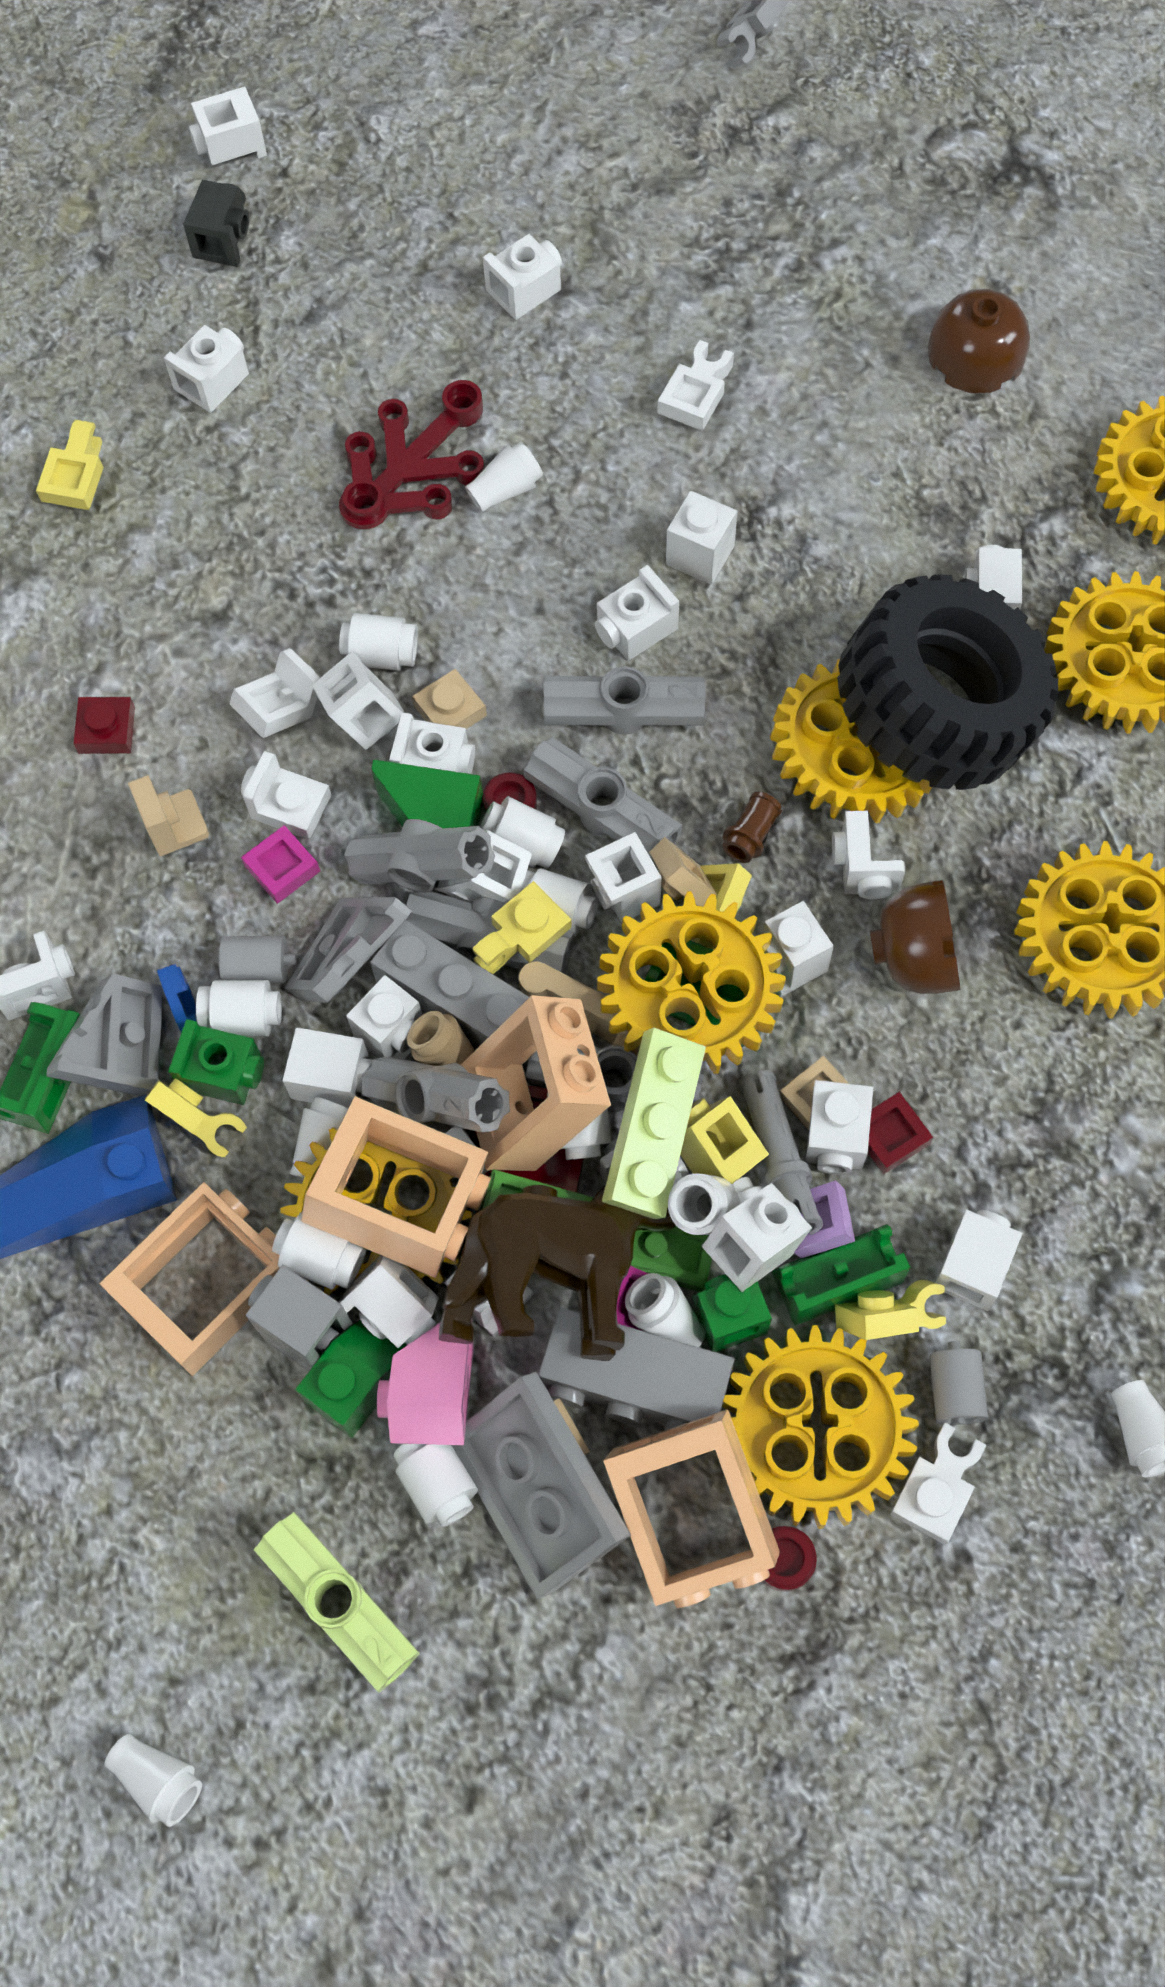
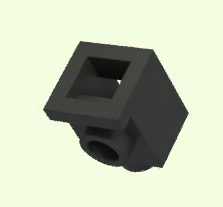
(217, 223)

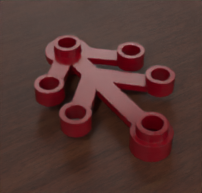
(411, 462)

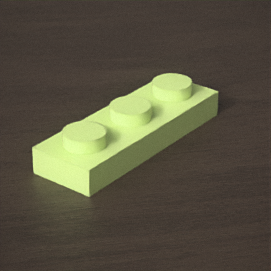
(654, 1124)

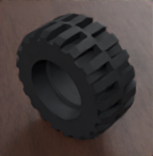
(920, 721)

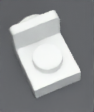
(283, 797)
(36, 982)

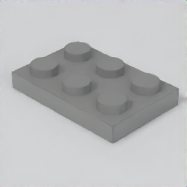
(539, 1486)

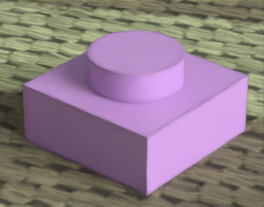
(836, 1219)

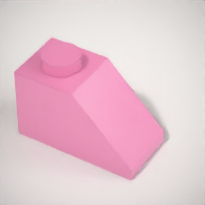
(427, 1391)

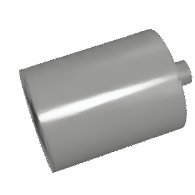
(255, 958)
(958, 1385)

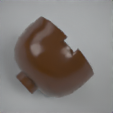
(979, 341)
(918, 940)

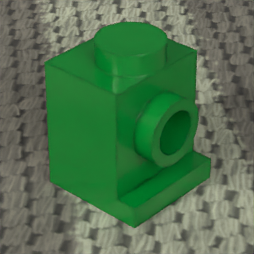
(224, 1081)
(729, 1314)

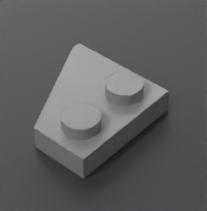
(345, 944)
(114, 1038)

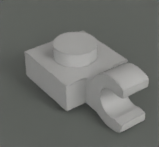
(751, 20)

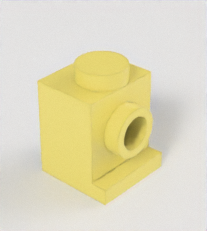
(720, 1141)

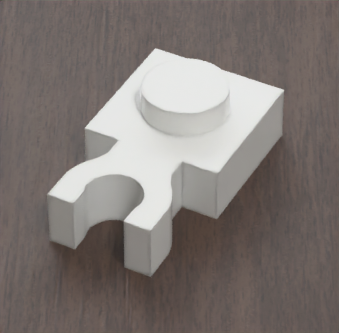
(696, 390)
(935, 1492)

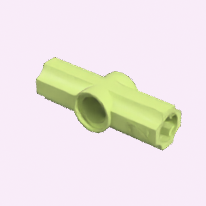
(364, 1630)

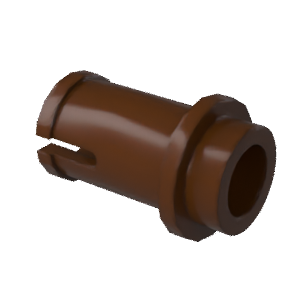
(746, 837)

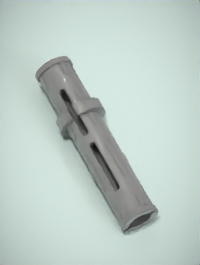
(783, 1163)

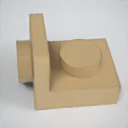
(169, 820)

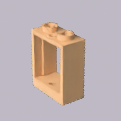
(573, 1081)
(377, 1230)
(161, 1246)
(673, 1446)

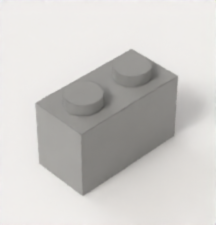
(296, 1316)

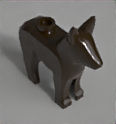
(560, 1241)

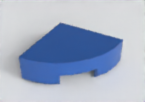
(178, 994)

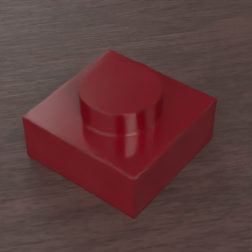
(104, 725)
(895, 1133)

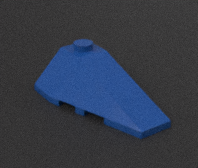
(85, 1178)

